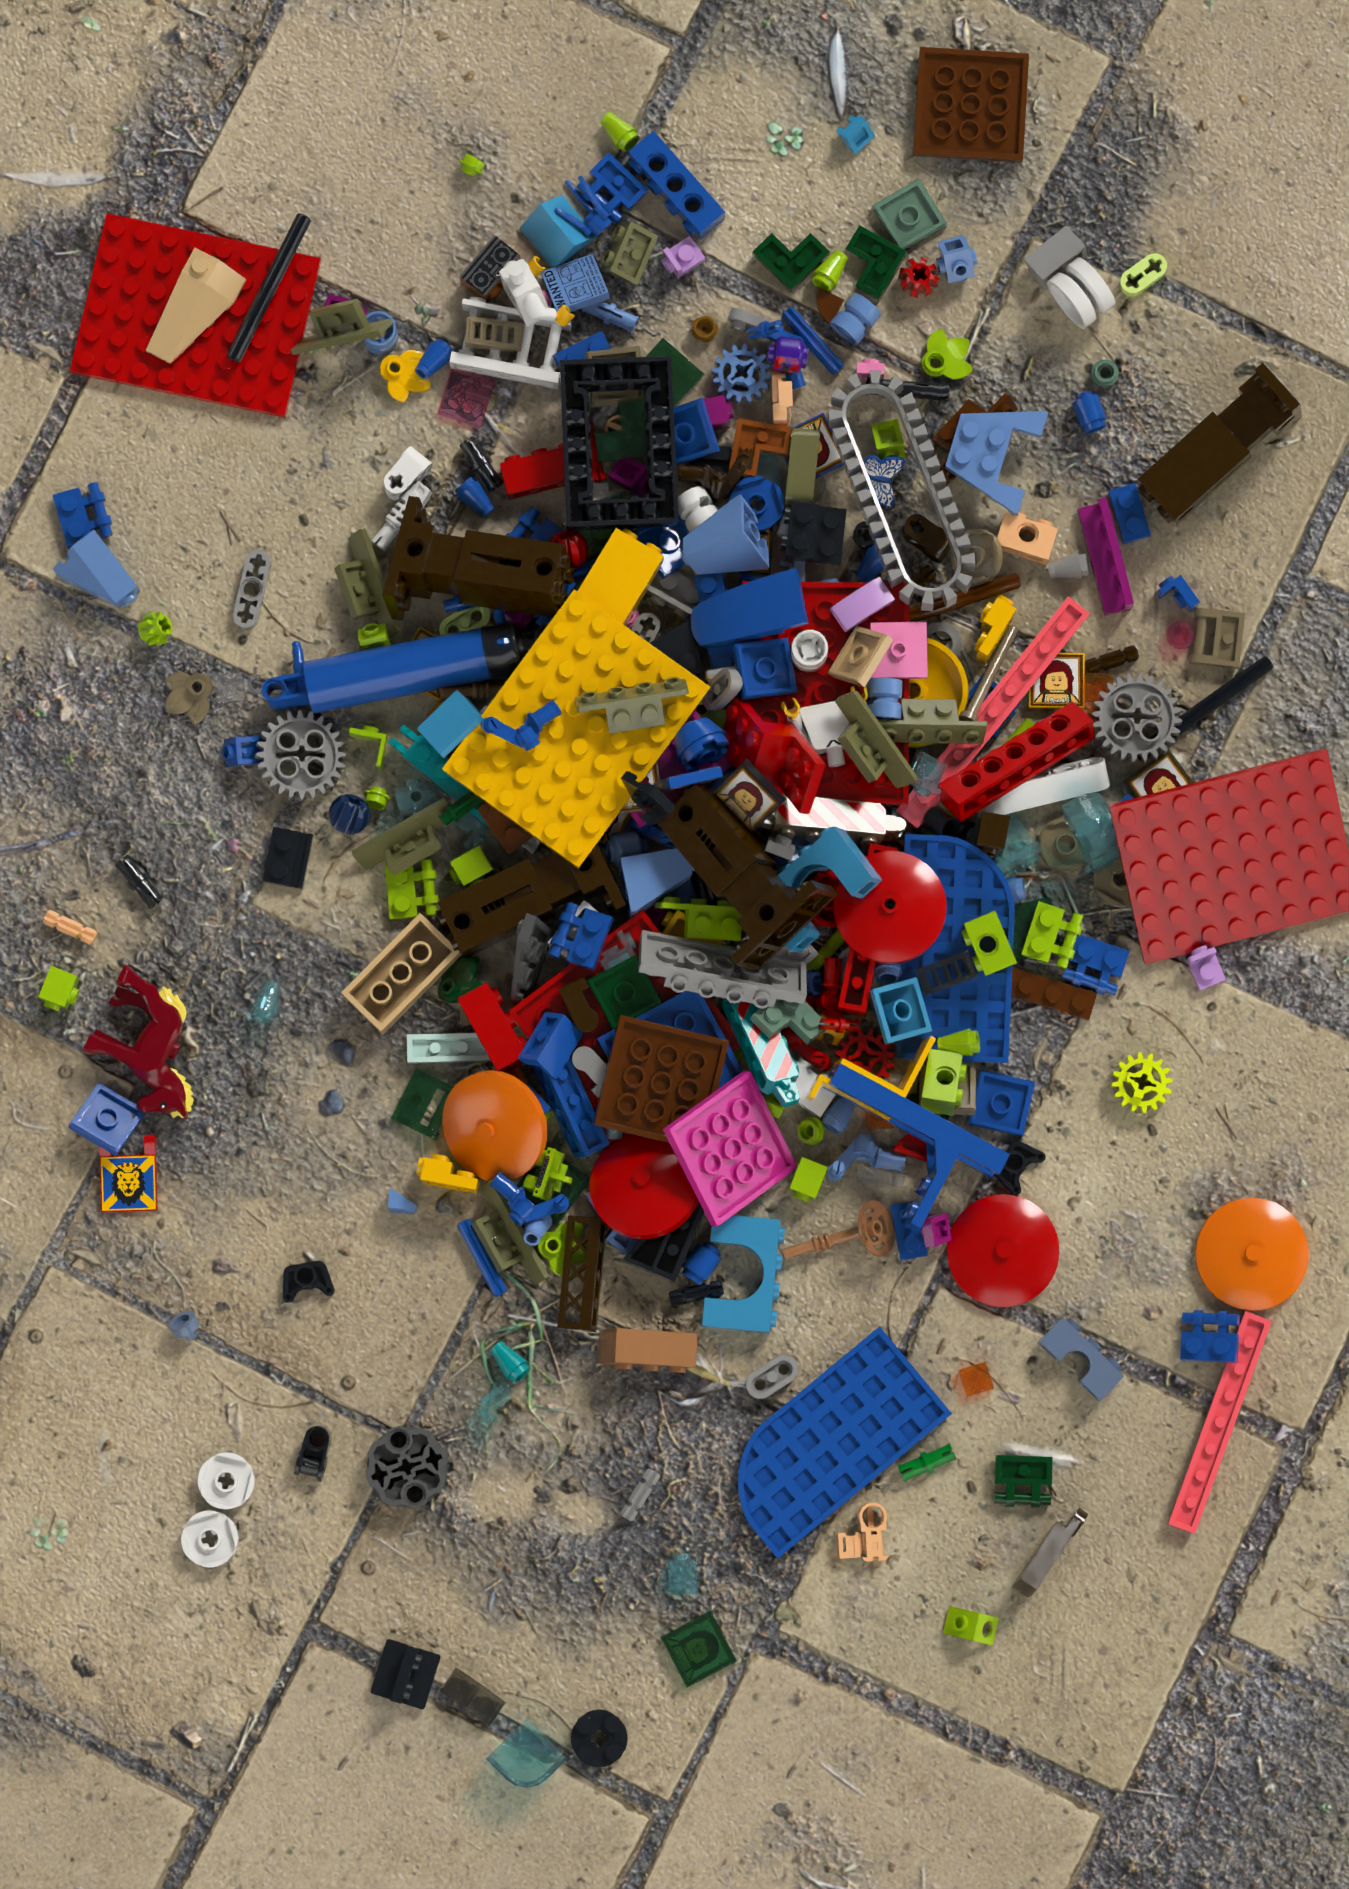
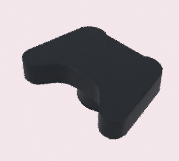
(1020, 1157)
(305, 1277)

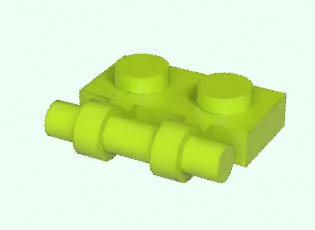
(402, 892)
(1043, 933)

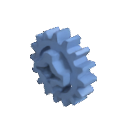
(732, 382)

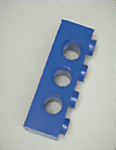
(652, 150)

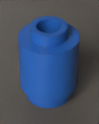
(1089, 412)
(702, 1262)

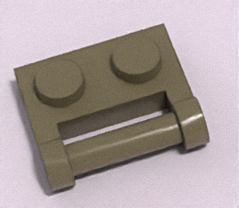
(1226, 640)

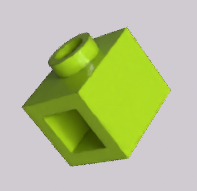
(470, 868)
(59, 989)

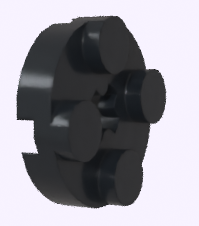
(610, 1750)

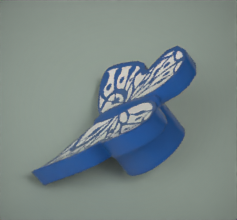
(881, 475)

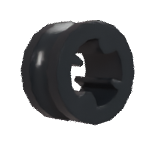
(860, 540)

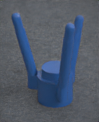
(596, 220)

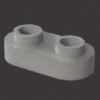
(743, 320)
(723, 689)
(771, 1376)

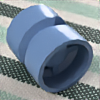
(857, 316)
(388, 341)
(884, 698)

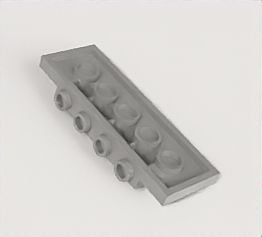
(711, 971)

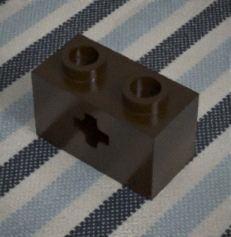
(992, 834)

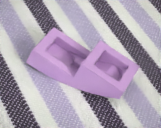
(862, 604)

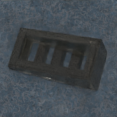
(969, 966)

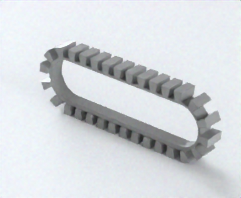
(867, 497)

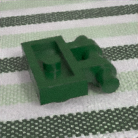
(1023, 1471)

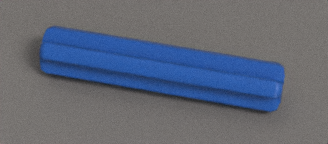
(812, 341)
(482, 1258)

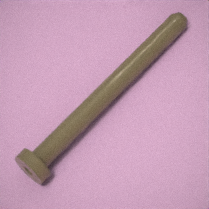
(989, 676)

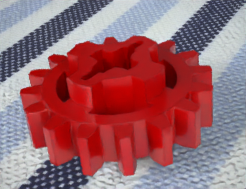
(862, 1047)

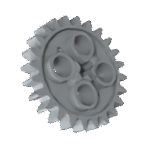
(1135, 743)
(301, 780)

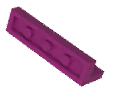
(1105, 557)

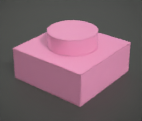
(863, 368)

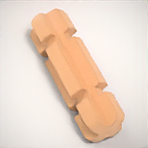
(69, 927)

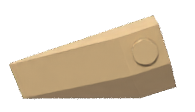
(197, 300)

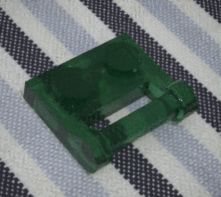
(416, 1102)

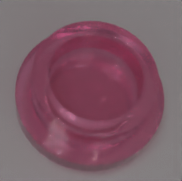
(1180, 635)

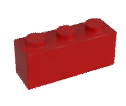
(533, 473)
(493, 1027)

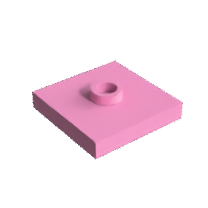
(906, 654)

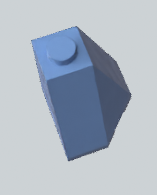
(727, 541)
(97, 572)
(651, 877)

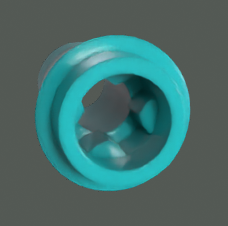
(511, 1364)

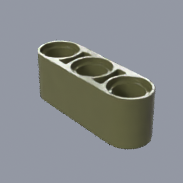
(802, 466)

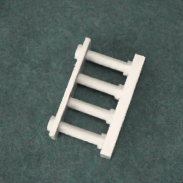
(519, 369)

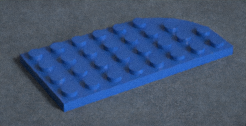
(983, 1004)
(834, 1440)

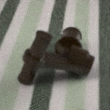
(717, 482)

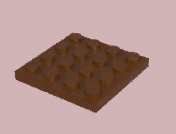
(971, 104)
(656, 1076)

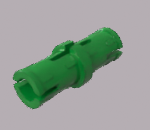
(926, 1462)

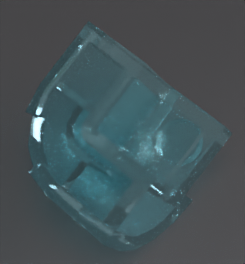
(1092, 826)
(526, 1756)

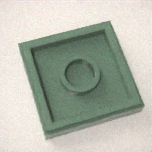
(909, 215)

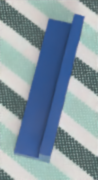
(572, 1110)

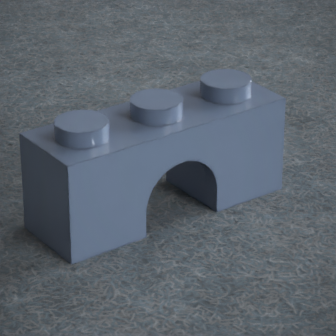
(1101, 1373)

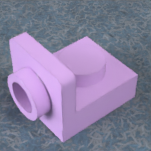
(682, 257)
(1205, 967)

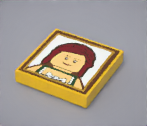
(1060, 683)

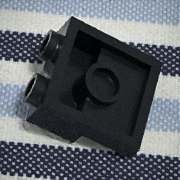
(814, 533)

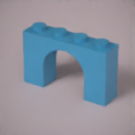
(843, 857)
(754, 1312)

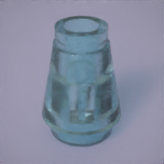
(266, 1003)

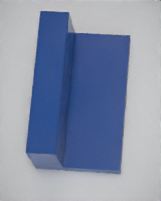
(551, 1044)

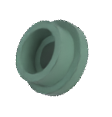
(1107, 365)

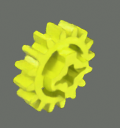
(1137, 1095)

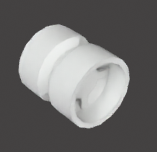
(695, 507)
(809, 650)

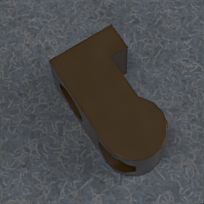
(581, 1014)

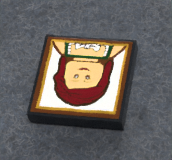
(749, 796)

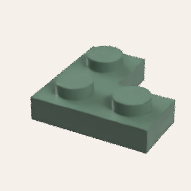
(797, 1016)

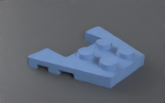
(981, 449)

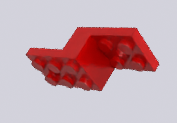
(775, 751)

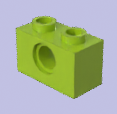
(984, 926)
(943, 1067)

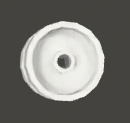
(1081, 293)

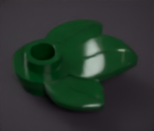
(461, 979)

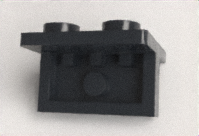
(405, 1674)

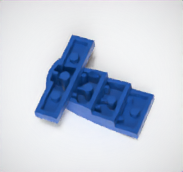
(744, 612)

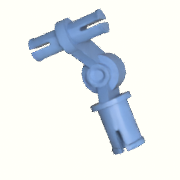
(864, 1150)

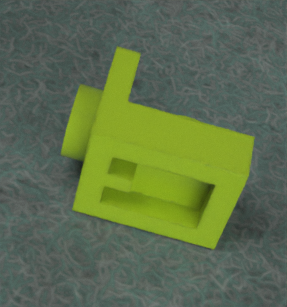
(888, 439)

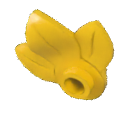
(406, 378)

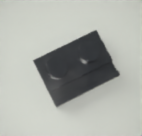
(288, 858)

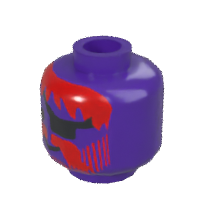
(788, 355)

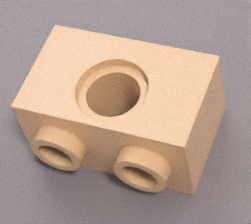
(1035, 550)

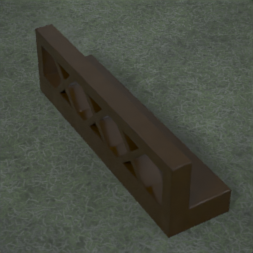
(592, 1276)

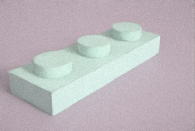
(445, 1048)

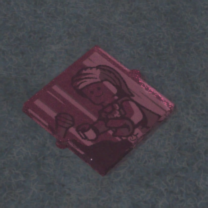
(466, 398)

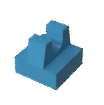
(856, 134)

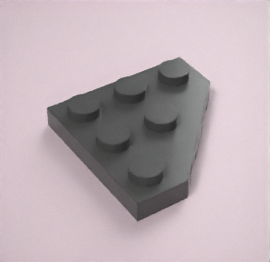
(529, 956)

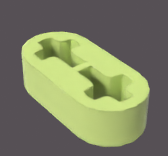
(1139, 270)

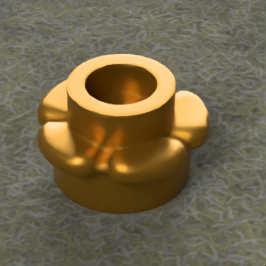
(708, 322)

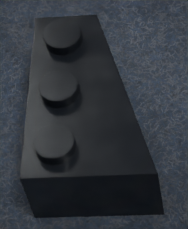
(681, 647)
(667, 1253)

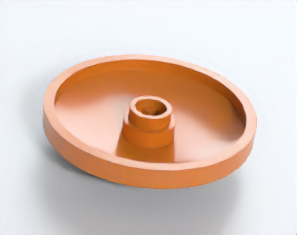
(494, 1125)
(1251, 1254)

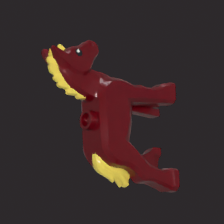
(153, 1047)

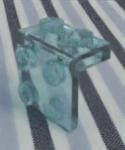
(1018, 849)

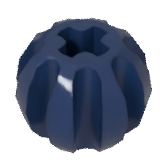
(349, 814)

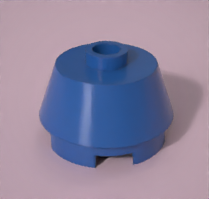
(699, 743)

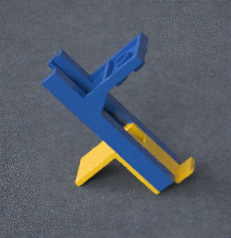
(943, 1139)

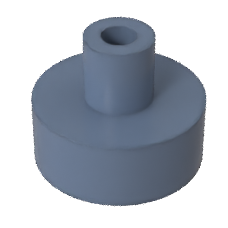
(184, 1325)

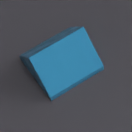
(552, 234)
(450, 723)
(900, 1010)

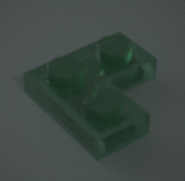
(627, 442)

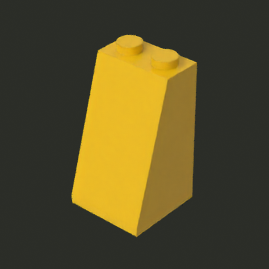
(622, 575)

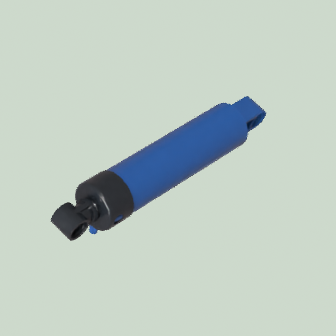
(402, 668)

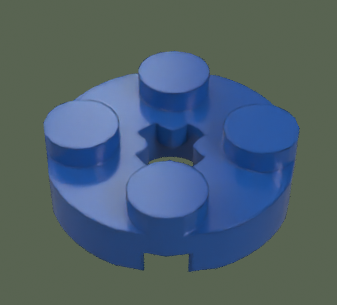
(765, 491)

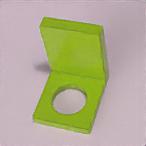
(371, 734)
(969, 1625)

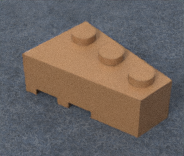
(647, 1349)

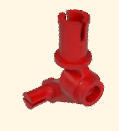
(829, 999)
(816, 1057)

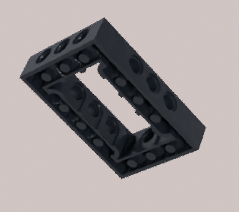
(619, 374)

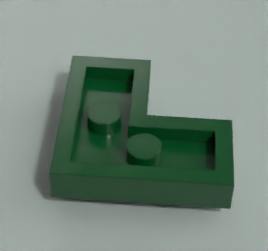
(882, 258)
(793, 265)

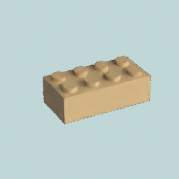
(401, 974)

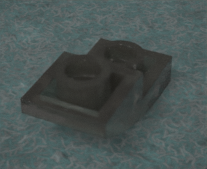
(472, 1696)

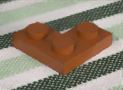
(761, 438)

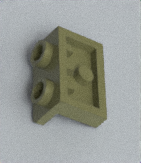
(628, 252)

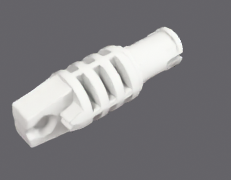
(395, 516)

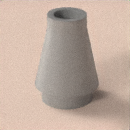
(1071, 566)

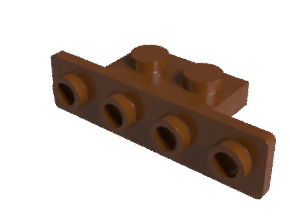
(945, 436)

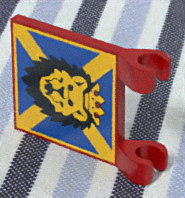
(129, 1180)

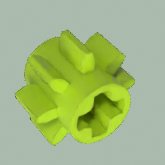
(155, 628)

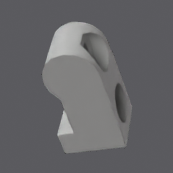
(589, 1062)

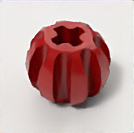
(917, 269)
(574, 545)

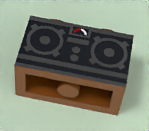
(483, 274)

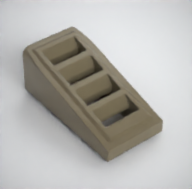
(493, 344)

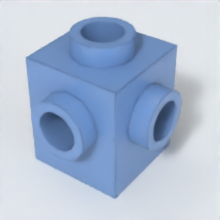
(956, 259)

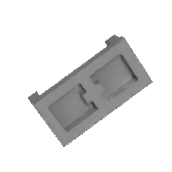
(1054, 256)

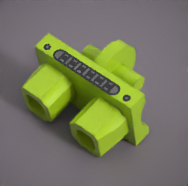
(550, 1176)

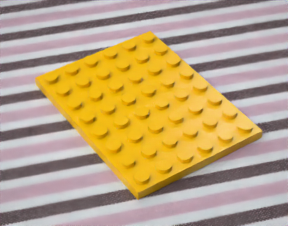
(572, 781)

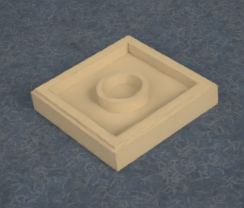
(860, 656)

